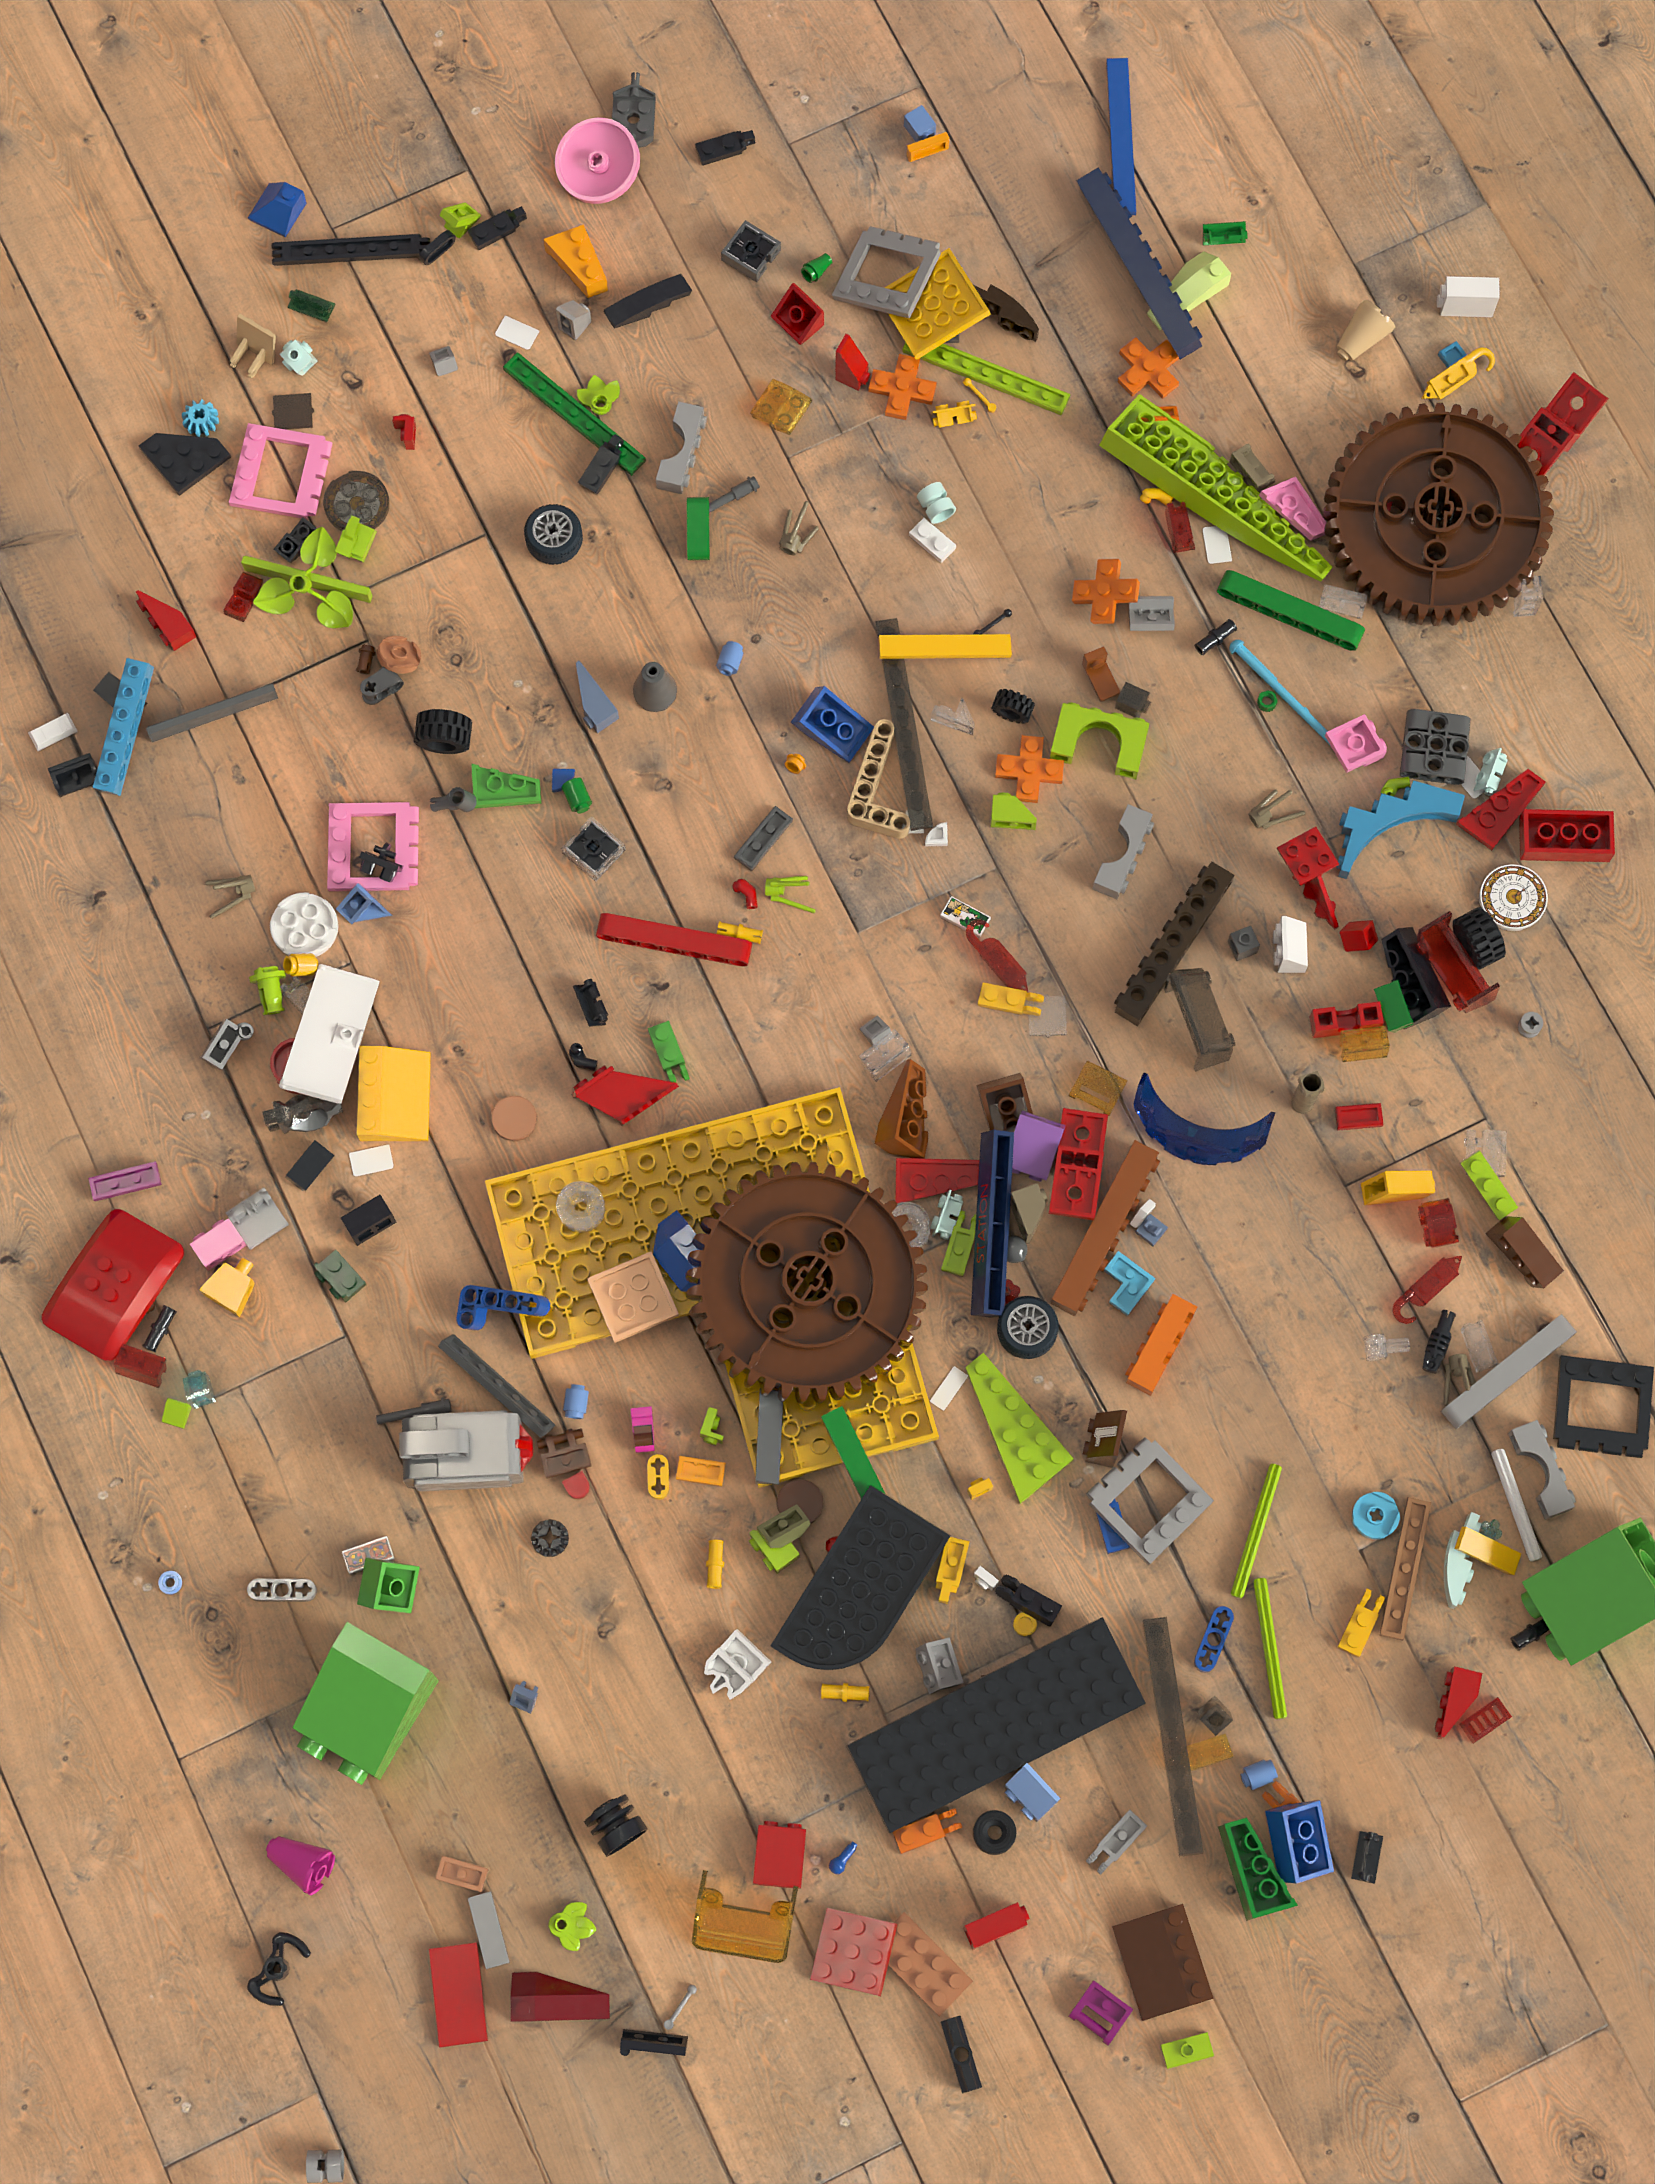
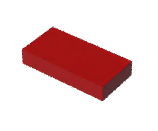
(1359, 1116)

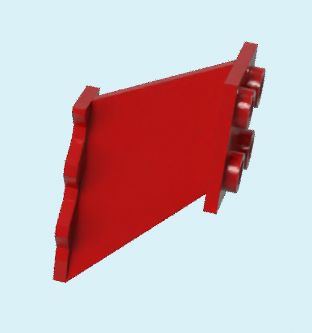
(1307, 860)
(621, 1093)

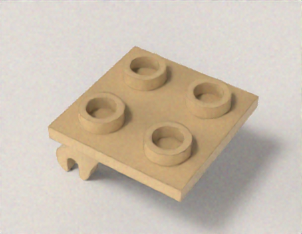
(257, 340)

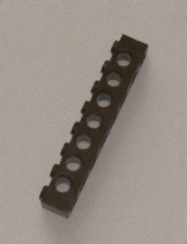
(1135, 1010)

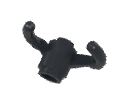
(268, 1969)

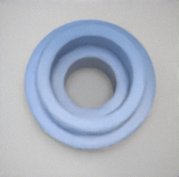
(162, 1582)

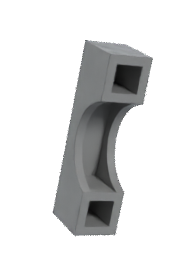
(674, 471)
(1113, 875)
(1532, 1442)

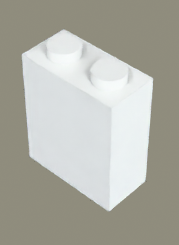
(1468, 296)

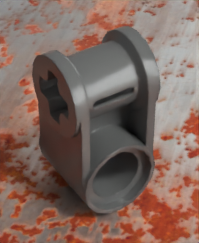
(381, 684)

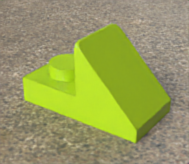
(459, 218)

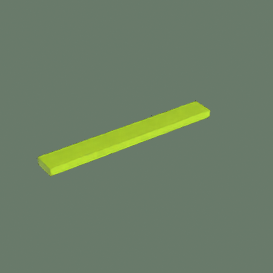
(996, 377)

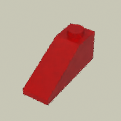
(850, 364)

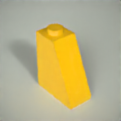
(1397, 1187)

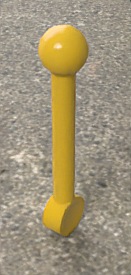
(991, 406)

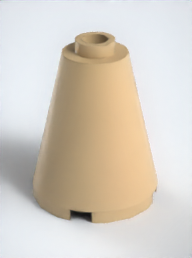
(1364, 331)

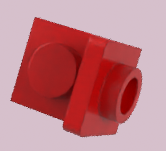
(408, 429)

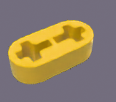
(664, 1476)

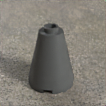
(654, 688)

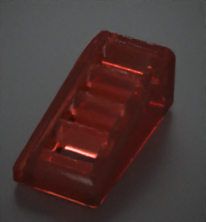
(1470, 1731)

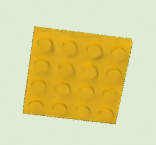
(944, 308)

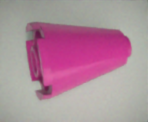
(301, 1862)

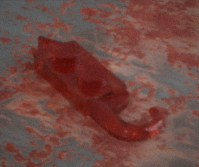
(997, 958)
(1427, 1286)

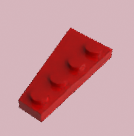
(1498, 813)

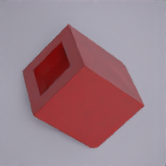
(1358, 935)

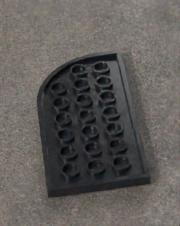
(861, 1585)

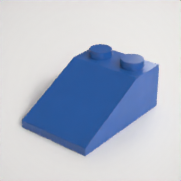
(832, 723)

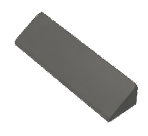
(769, 1439)

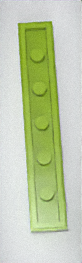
(318, 581)

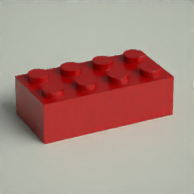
(1566, 835)

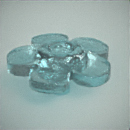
(1491, 1529)

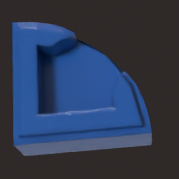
(560, 776)

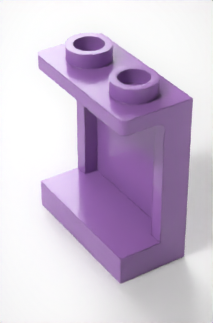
(1035, 1145)

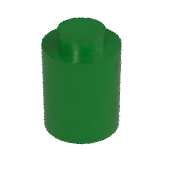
(577, 795)

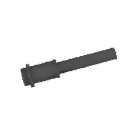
(736, 493)
(435, 1407)

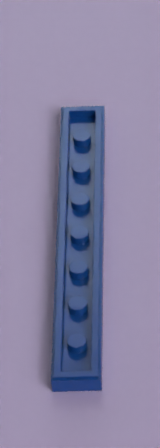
(1121, 131)

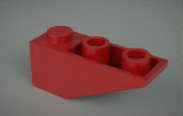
(170, 621)
(1461, 1692)

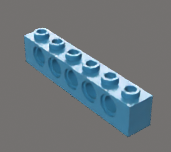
(123, 727)

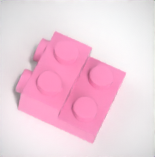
(1356, 743)

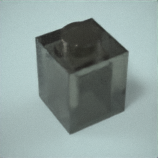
(1133, 700)
(1215, 1715)

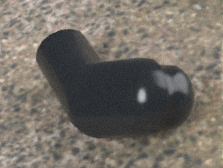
(579, 1058)

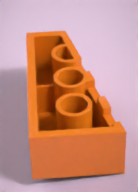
(1161, 1345)

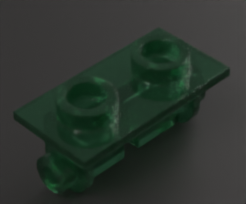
(310, 305)

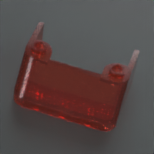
(1454, 965)

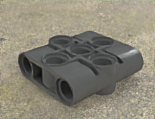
(1421, 730)

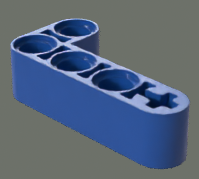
(504, 1302)

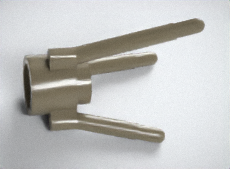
(791, 543)
(1260, 814)
(242, 884)
(1458, 1366)

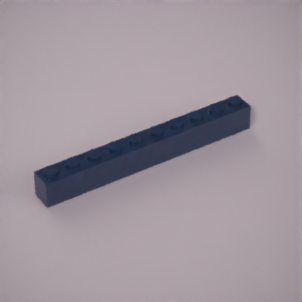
(1139, 263)

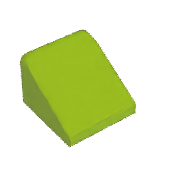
(176, 1413)

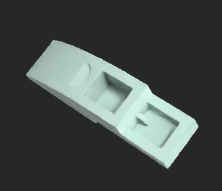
(1456, 1568)

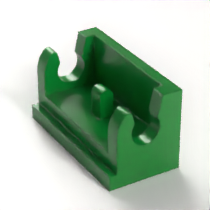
(1393, 1006)

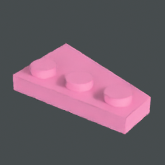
(1296, 507)

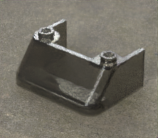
(1201, 1016)

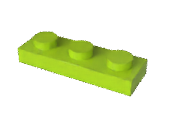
(1489, 1185)

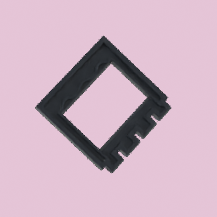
(1607, 1373)

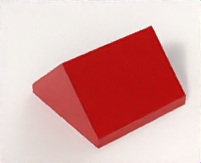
(798, 314)

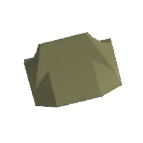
(784, 1527)

